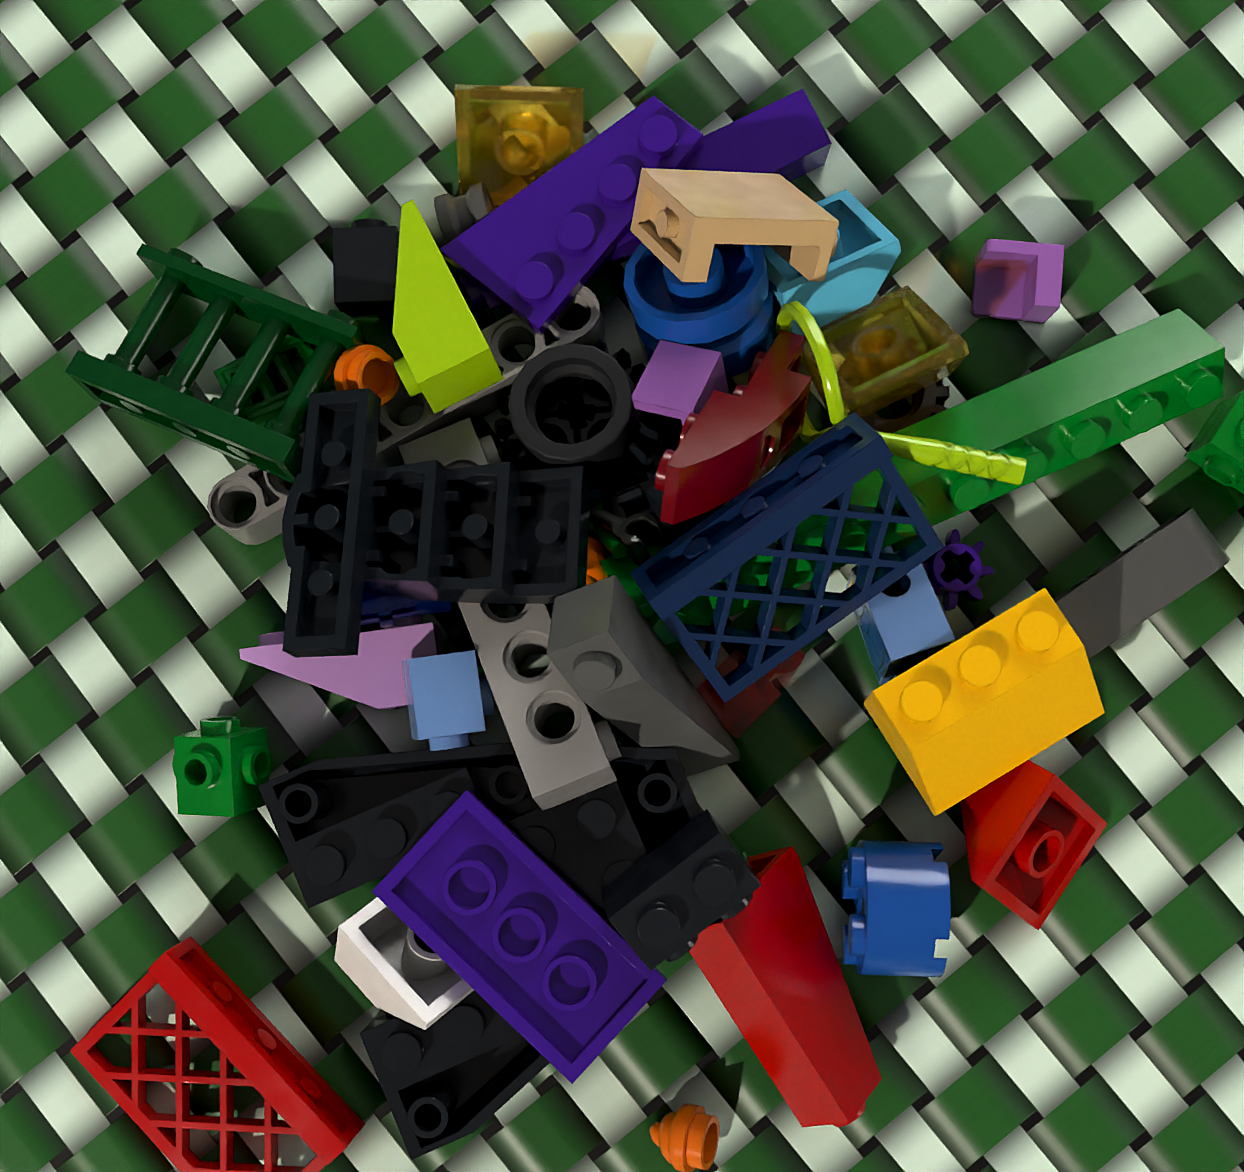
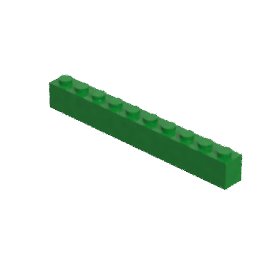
(1043, 417)

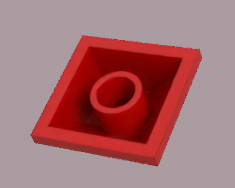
(1027, 839)

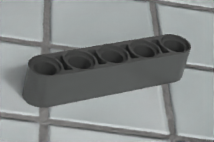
(1141, 580)

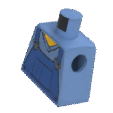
(904, 627)

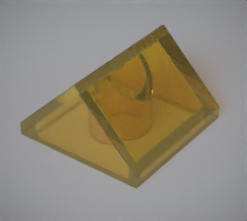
(515, 134)
(887, 352)

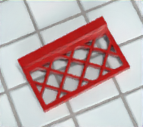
(244, 1041)

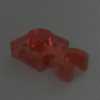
(750, 703)

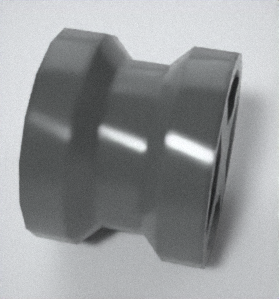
(462, 212)

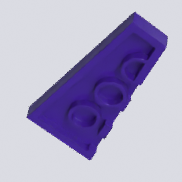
(568, 221)

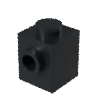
(365, 268)

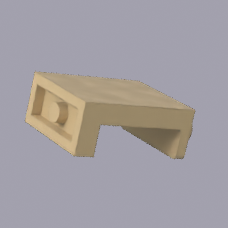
(690, 211)

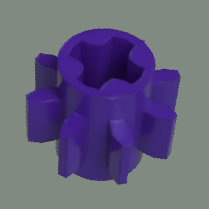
(967, 574)

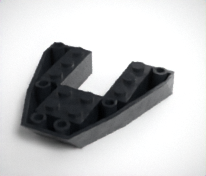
(363, 813)

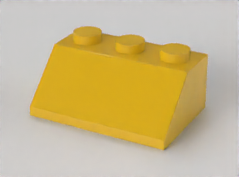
(987, 701)

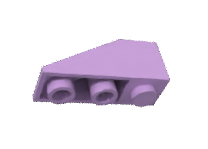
(371, 676)

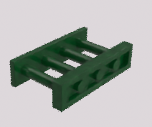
(222, 421)

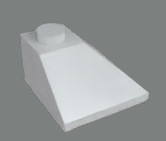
(397, 967)

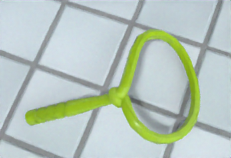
(918, 449)

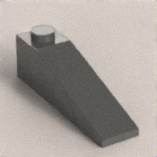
(632, 678)

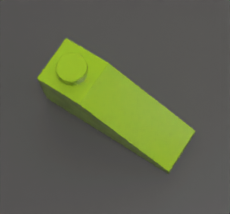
(433, 323)

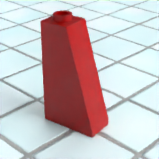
(790, 995)

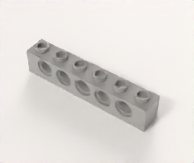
(552, 767)

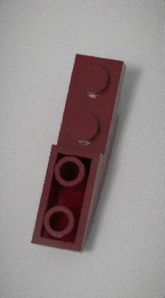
(736, 435)

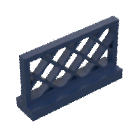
(770, 513)

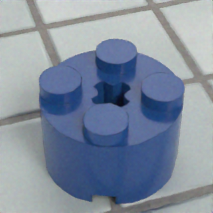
(896, 908)

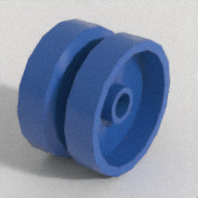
(724, 315)

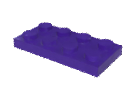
(519, 935)

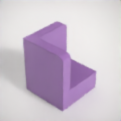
(1017, 280)
(679, 380)

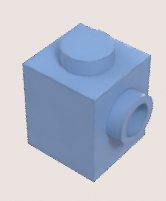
(446, 698)

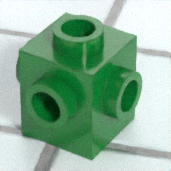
(221, 768)

